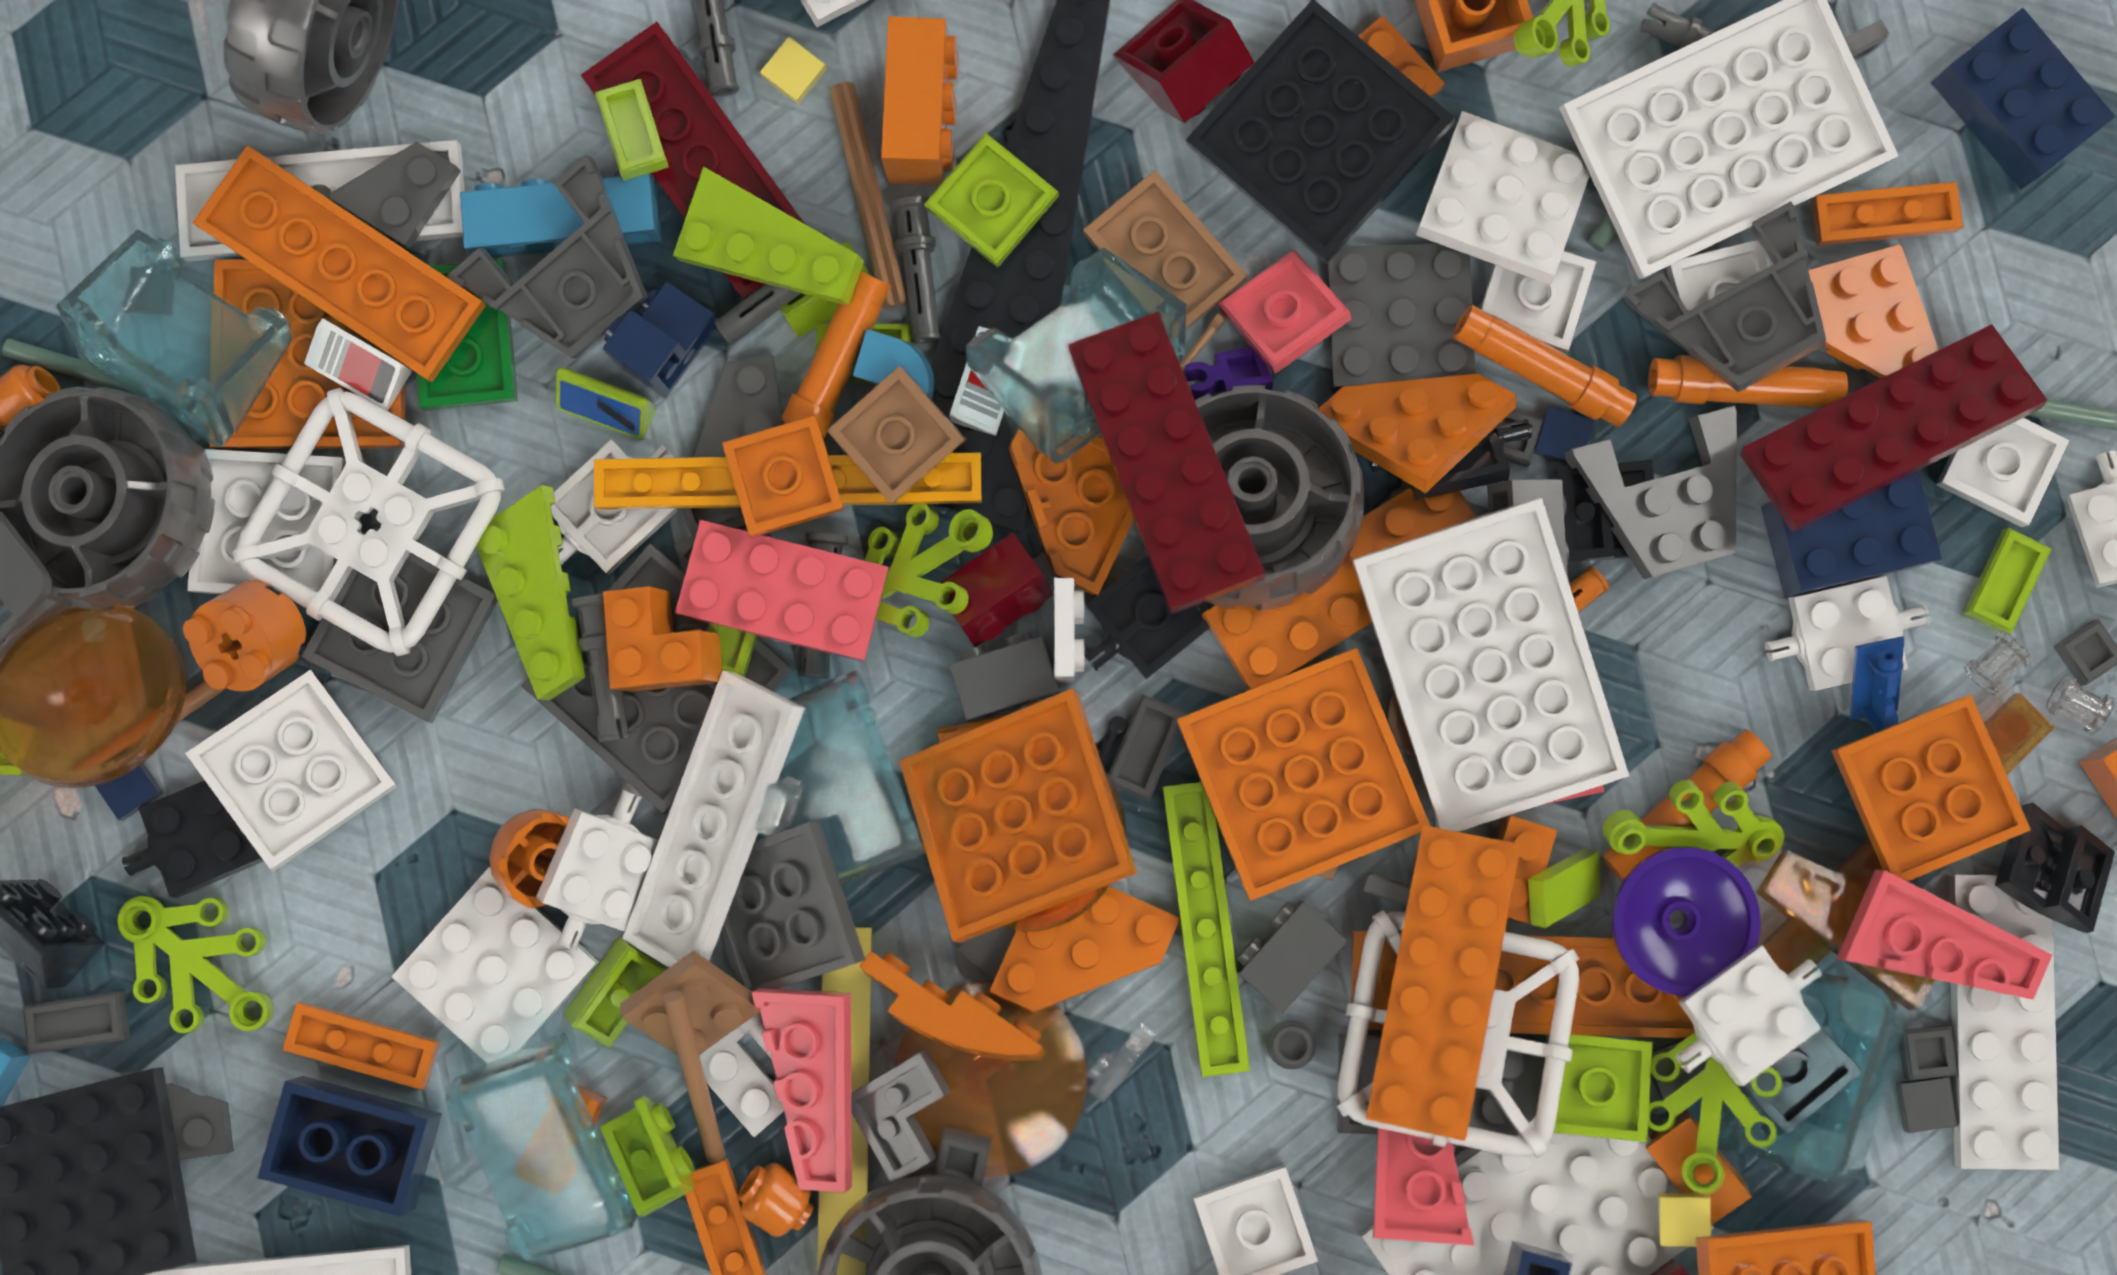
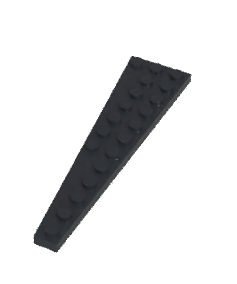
(1030, 282)

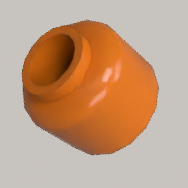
(22, 388)
(774, 1200)

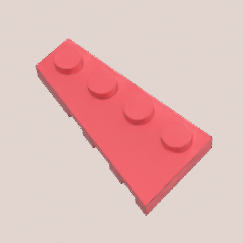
(1933, 939)
(812, 1067)
(1418, 1191)

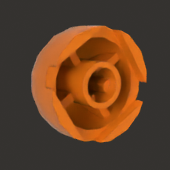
(524, 853)

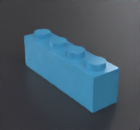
(540, 218)

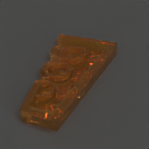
(1825, 908)

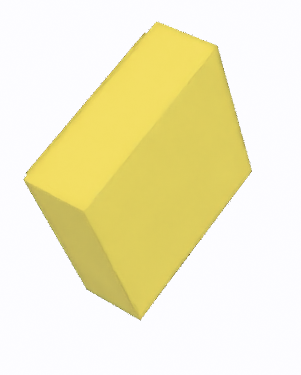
(793, 70)
(1683, 1218)

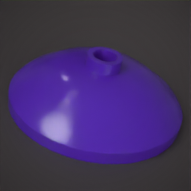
(1717, 914)

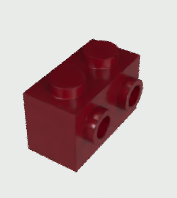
(1000, 589)

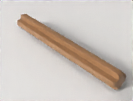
(867, 192)

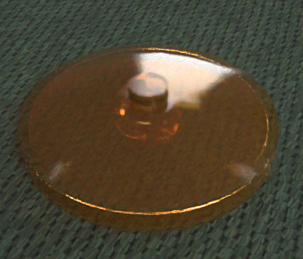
(89, 696)
(1017, 1103)

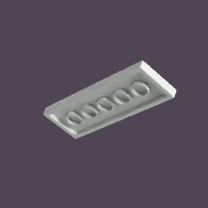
(320, 171)
(712, 821)
(2004, 1049)

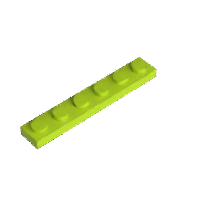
(1206, 931)

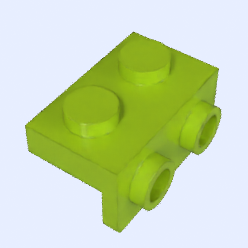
(648, 1156)

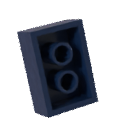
(2022, 99)
(1859, 542)
(349, 1145)

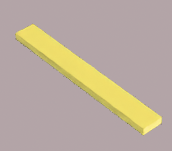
(836, 1204)

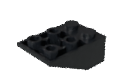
(44, 933)

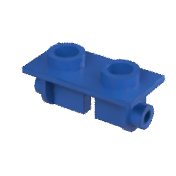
(1877, 682)

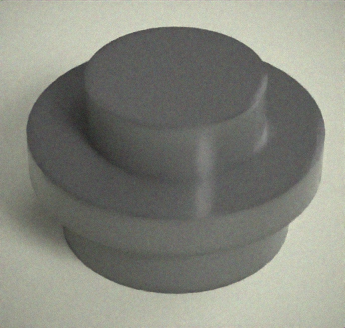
(1291, 1044)

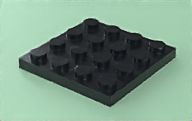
(1320, 131)
(93, 1182)

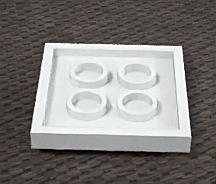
(1505, 198)
(237, 488)
(291, 770)
(494, 970)

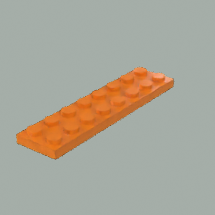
(1607, 999)

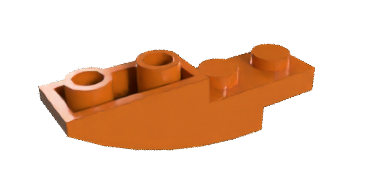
(966, 1025)

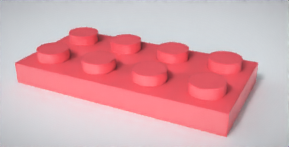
(782, 591)

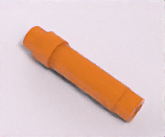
(837, 354)
(1693, 383)
(1583, 387)
(1726, 763)

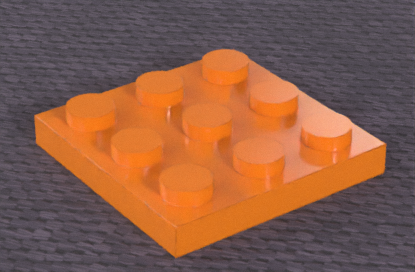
(1931, 789)

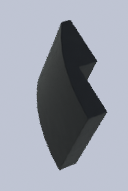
(1586, 523)
(2056, 870)

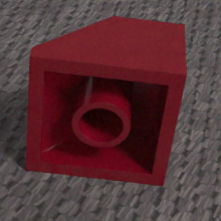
(1185, 58)

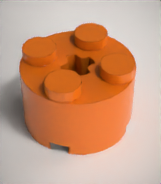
(245, 636)

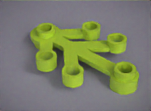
(1540, 37)
(908, 568)
(1753, 840)
(189, 960)
(1713, 1087)

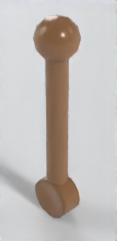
(1213, 328)

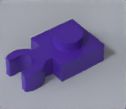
(1229, 369)

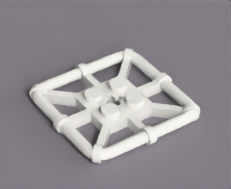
(338, 527)
(1496, 1043)

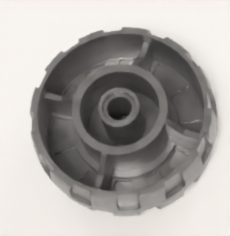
(307, 58)
(1305, 487)
(105, 494)
(933, 1229)

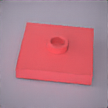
(1284, 311)

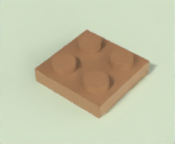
(896, 434)
(712, 999)

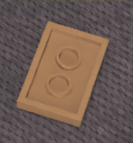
(1168, 245)

